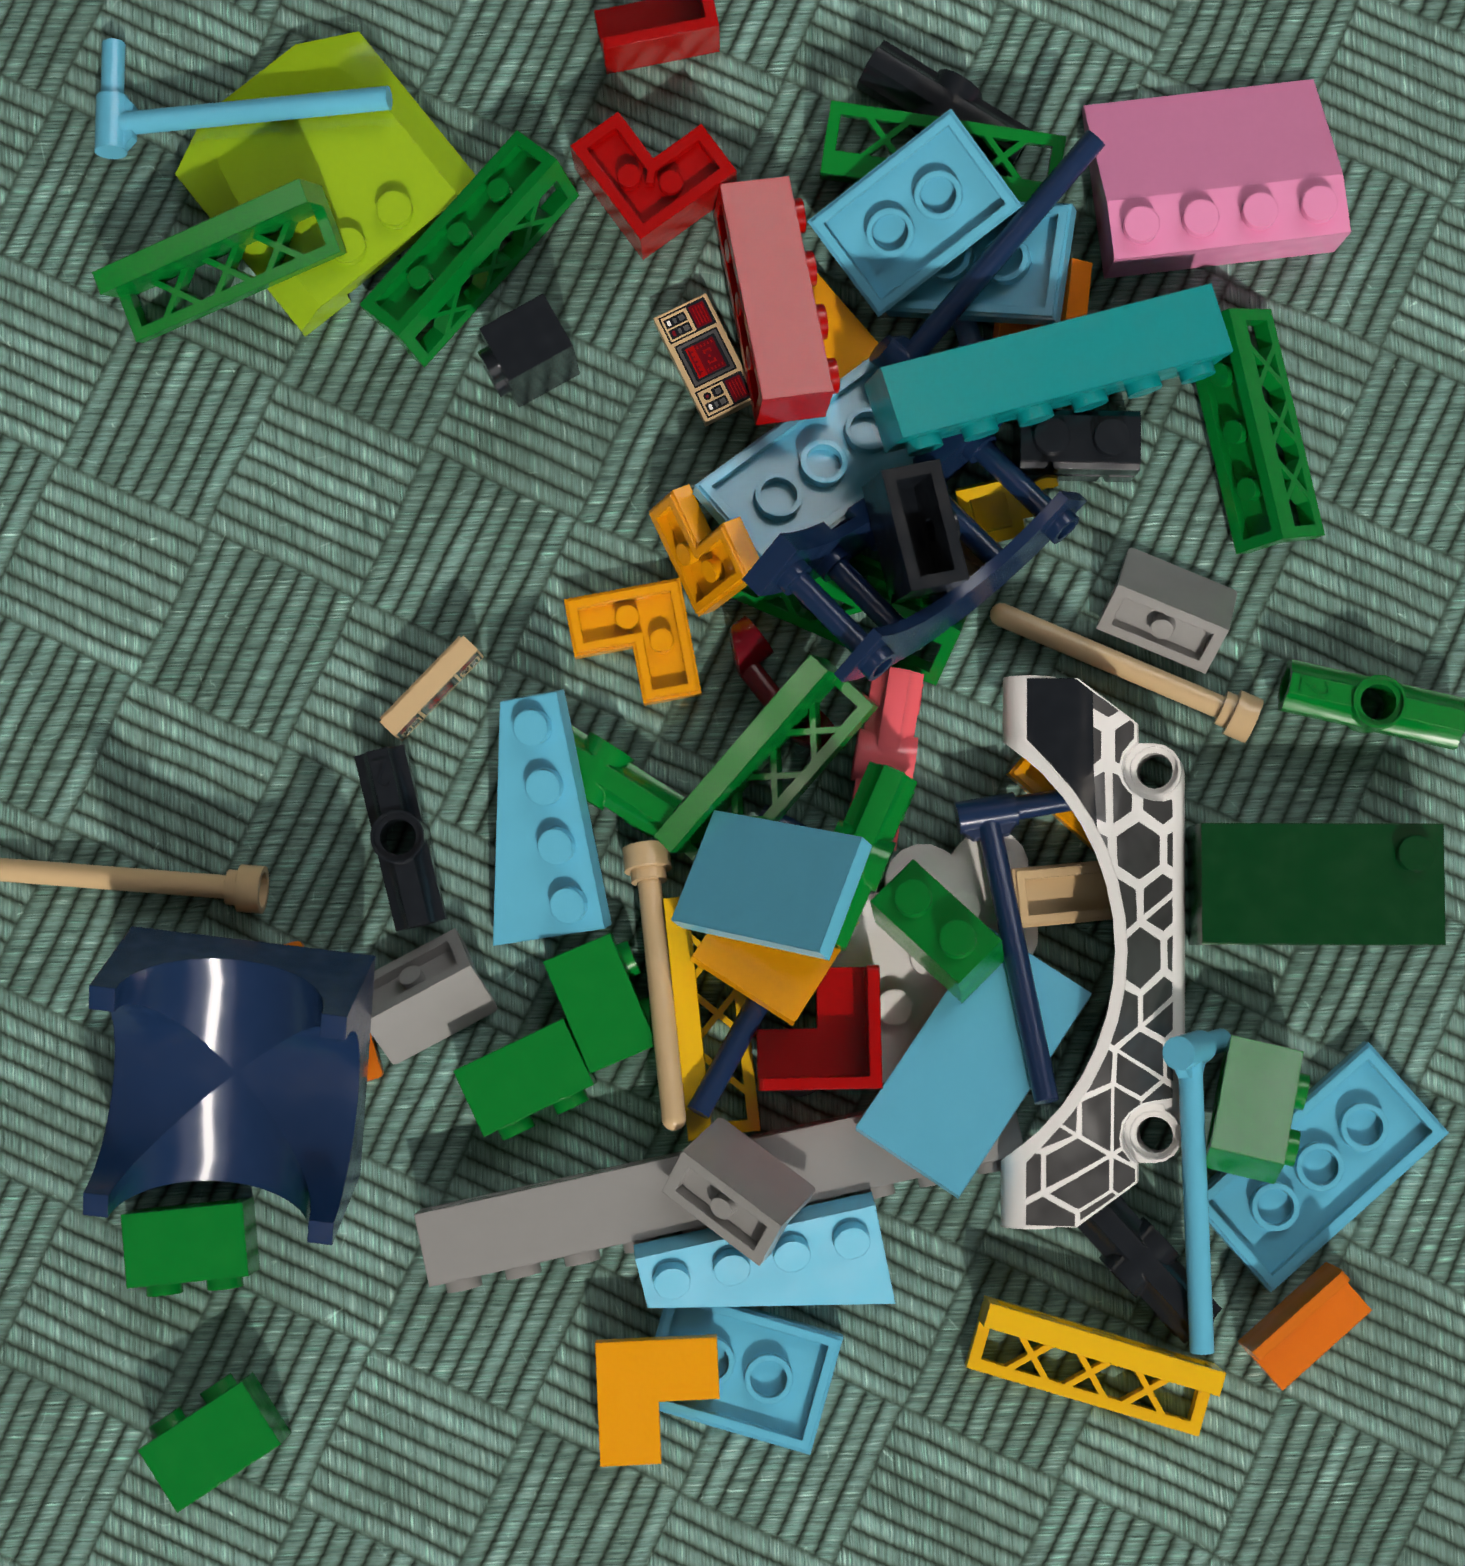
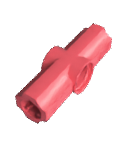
(891, 728)

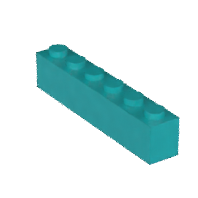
(1047, 369)

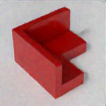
(656, 32)
(649, 195)
(841, 1049)

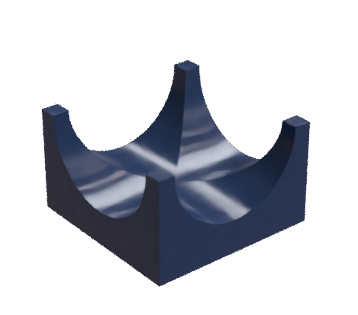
(235, 1070)

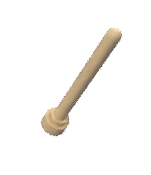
(1232, 712)
(648, 866)
(242, 888)

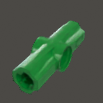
(1407, 713)
(621, 786)
(875, 816)

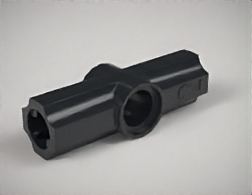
(913, 87)
(391, 799)
(1142, 1263)

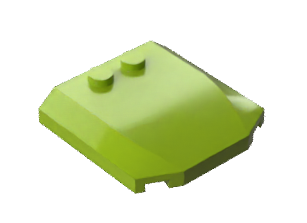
(378, 169)

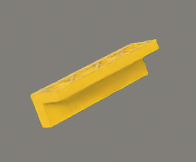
(690, 1029)
(1101, 1346)

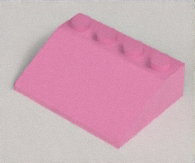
(1215, 179)

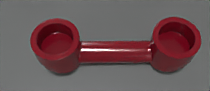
(748, 651)

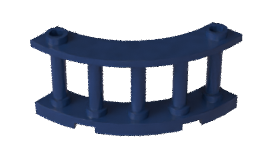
(823, 552)

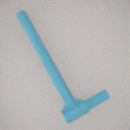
(120, 120)
(1188, 1057)

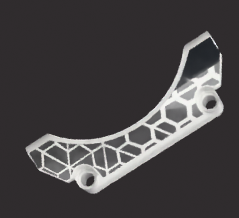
(1138, 835)

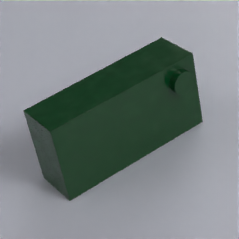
(1316, 884)

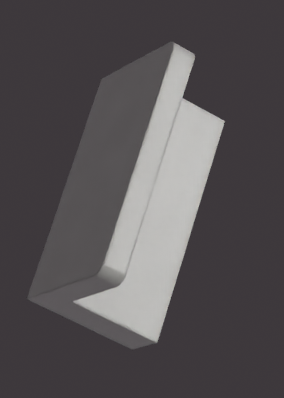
(1168, 610)
(427, 997)
(737, 1189)

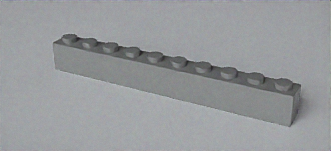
(627, 1205)

